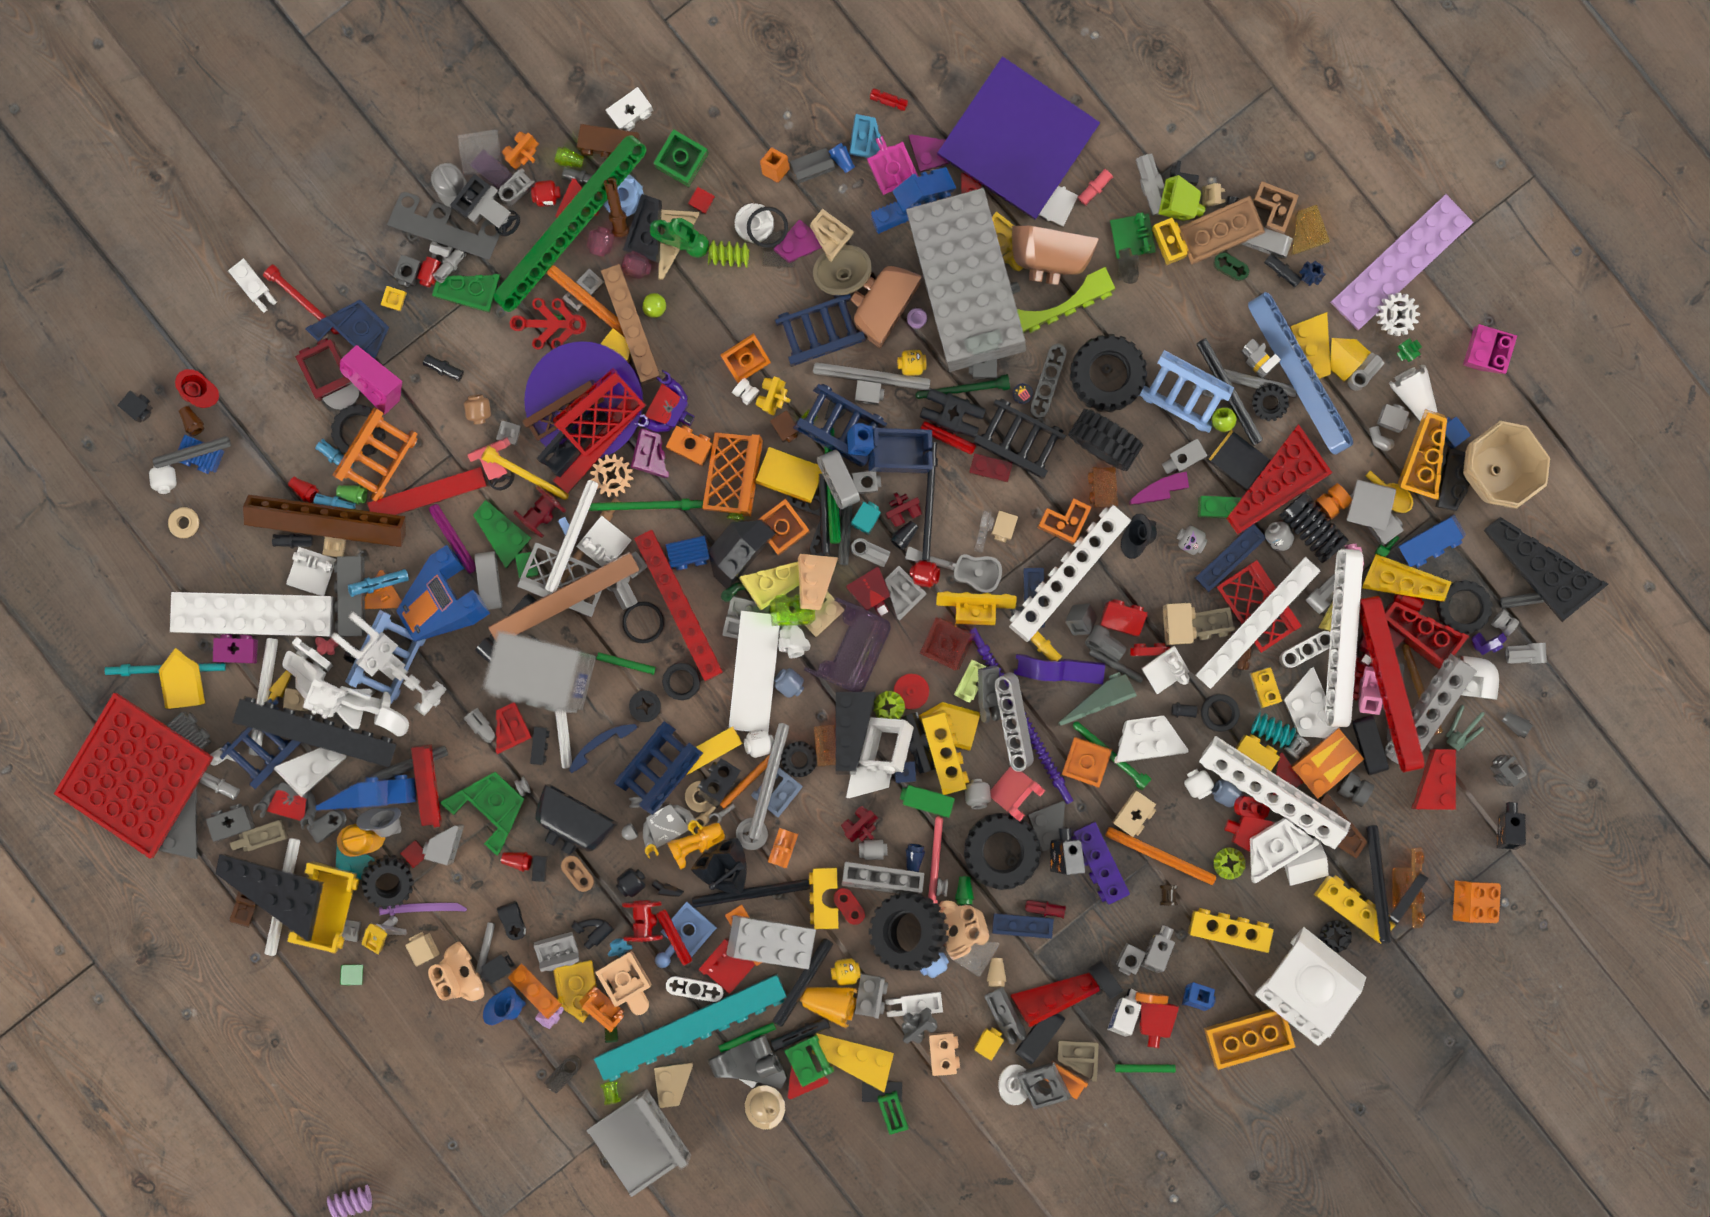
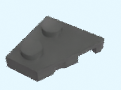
(1047, 823)

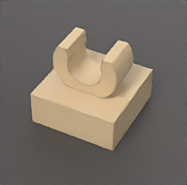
(1212, 194)
(334, 547)

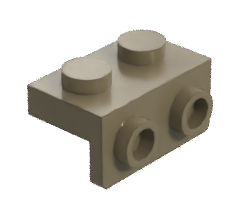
(1213, 623)

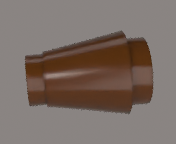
(191, 422)

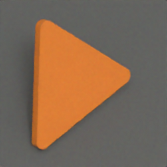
(383, 597)

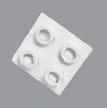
(603, 542)
(310, 571)
(1166, 670)

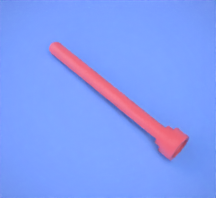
(935, 859)

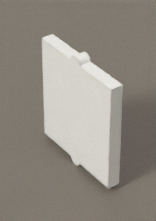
(1059, 206)

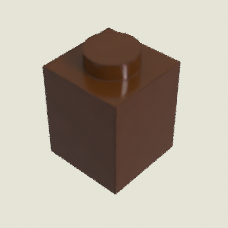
(784, 426)

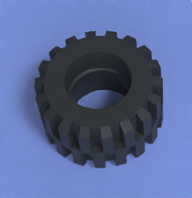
(392, 896)

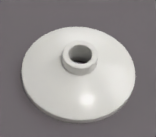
(1010, 1086)

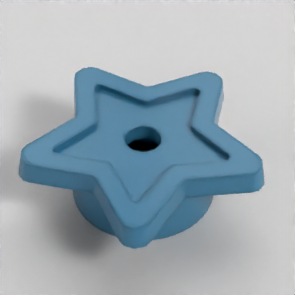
(619, 947)

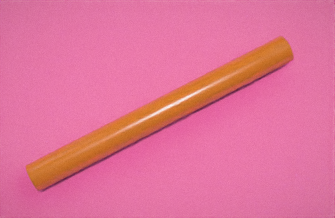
(745, 782)

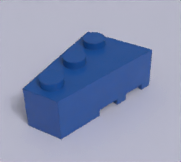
(924, 189)
(1432, 541)

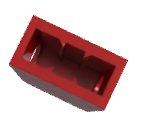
(1245, 829)
(1157, 1021)

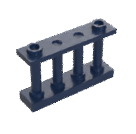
(816, 349)
(824, 435)
(258, 776)
(670, 779)

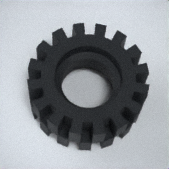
(1267, 390)
(787, 759)

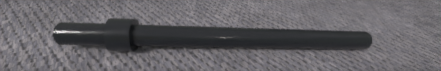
(929, 505)

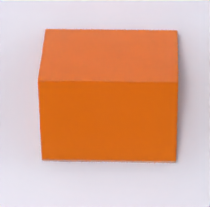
(745, 358)

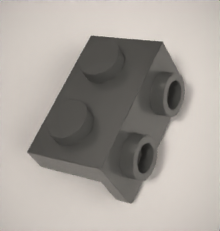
(1502, 773)

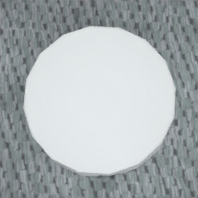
(761, 225)

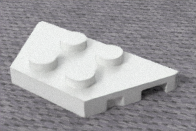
(1307, 707)
(1148, 739)
(1277, 847)

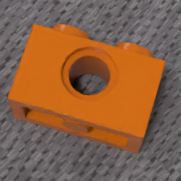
(698, 453)

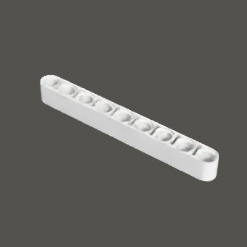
(1343, 638)

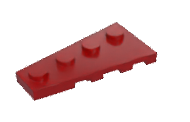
(1052, 998)

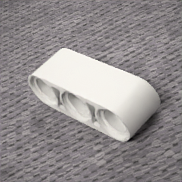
(1297, 652)

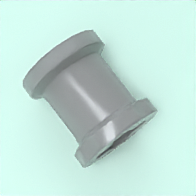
(1302, 744)

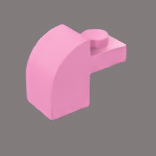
(1369, 693)

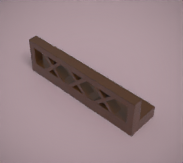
(553, 407)

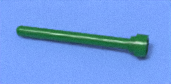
(1140, 779)

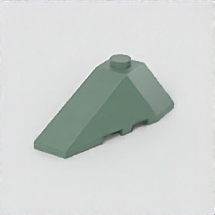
(1108, 694)

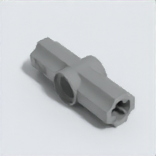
(1150, 182)

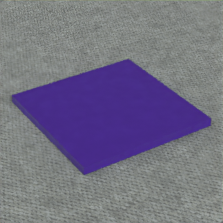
(1018, 138)

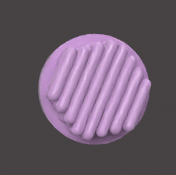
(548, 1023)

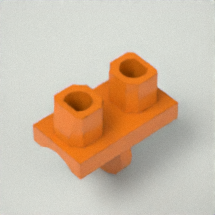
(522, 151)
(783, 848)

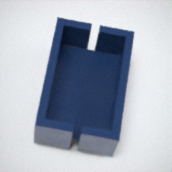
(901, 451)

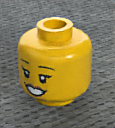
(912, 362)
(846, 972)

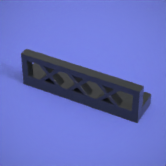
(567, 453)

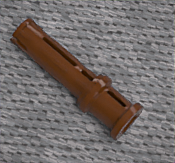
(617, 215)

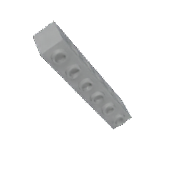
(1438, 706)

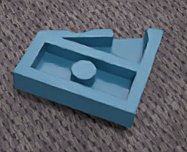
(863, 136)

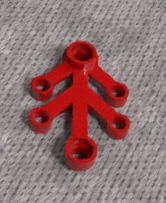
(552, 323)

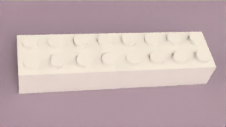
(252, 614)

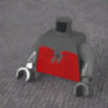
(286, 802)

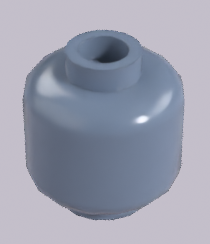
(789, 683)
(1226, 793)

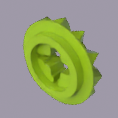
(893, 698)
(1221, 858)

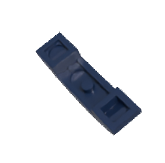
(581, 759)

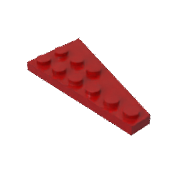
(1286, 476)

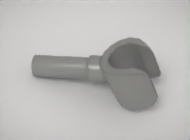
(722, 813)

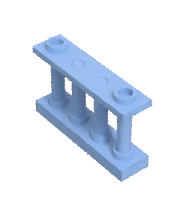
(1187, 372)
(356, 673)

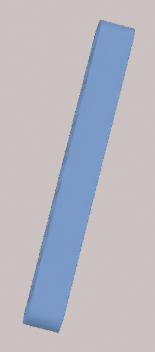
(1300, 373)

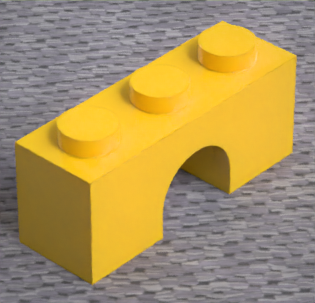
(823, 916)

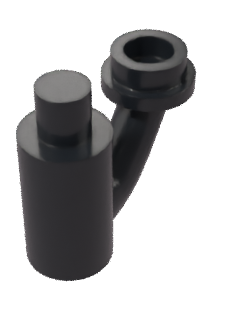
(601, 931)

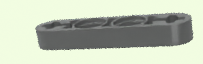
(1049, 381)

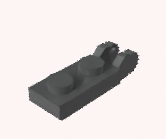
(987, 693)
(1005, 1015)

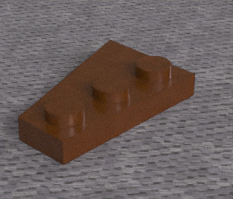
(1353, 841)

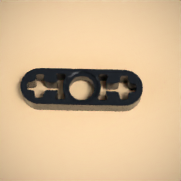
(1408, 898)

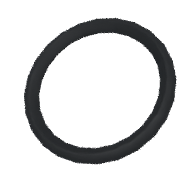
(770, 244)
(643, 640)

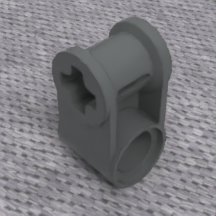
(325, 827)

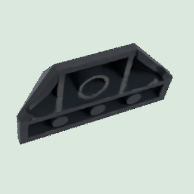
(737, 549)

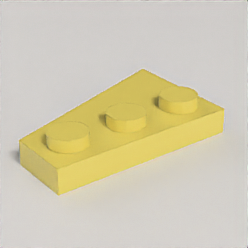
(770, 583)

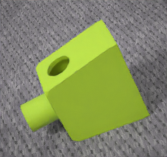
(1180, 200)

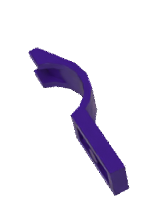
(1060, 670)

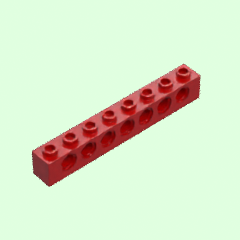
(678, 605)

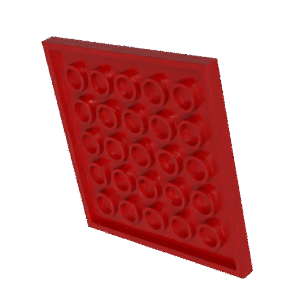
(133, 775)

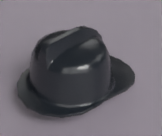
(1138, 535)

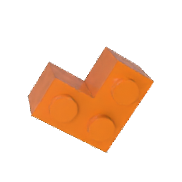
(1066, 526)

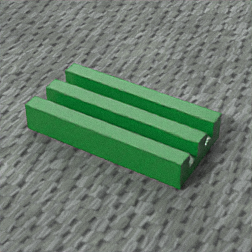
(888, 1097)

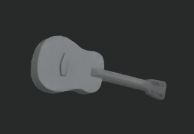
(980, 573)

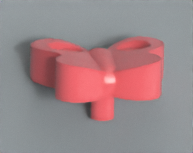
(325, 646)

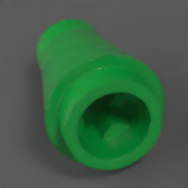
(964, 891)

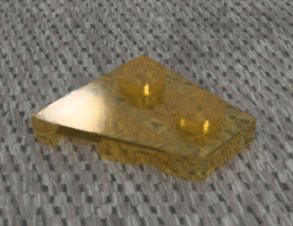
(1309, 230)

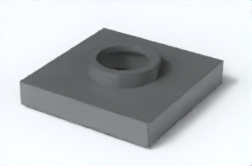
(1036, 1093)

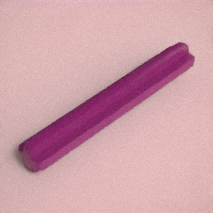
(452, 538)

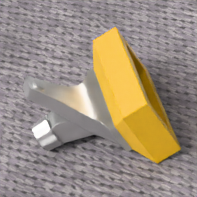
(376, 934)

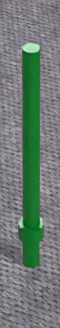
(684, 504)

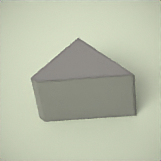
(1518, 771)

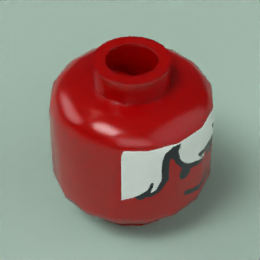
(545, 193)

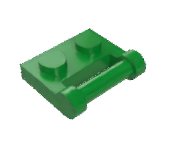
(803, 1063)

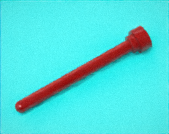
(272, 274)

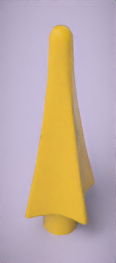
(279, 687)

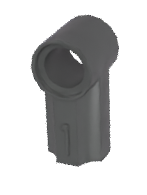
(1101, 641)

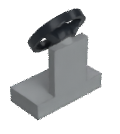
(494, 213)

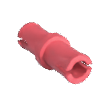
(1095, 187)

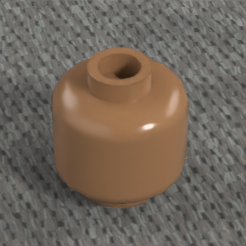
(477, 408)

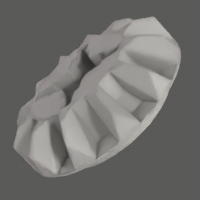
(744, 839)

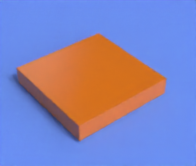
(1086, 762)

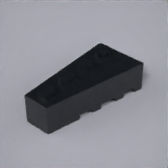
(852, 721)

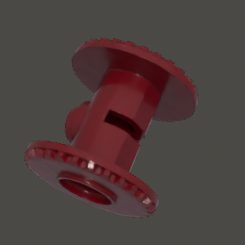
(540, 512)

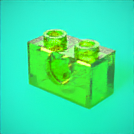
(784, 617)

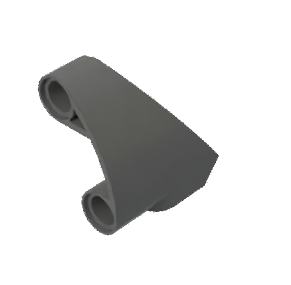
(750, 1062)

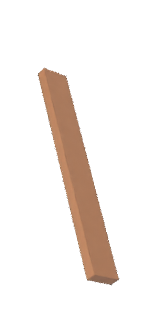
(566, 596)

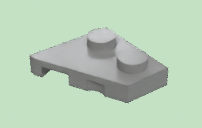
(903, 592)

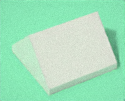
(1308, 866)

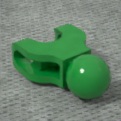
(682, 235)

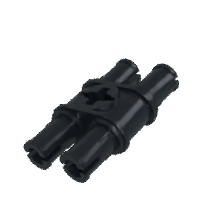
(942, 418)

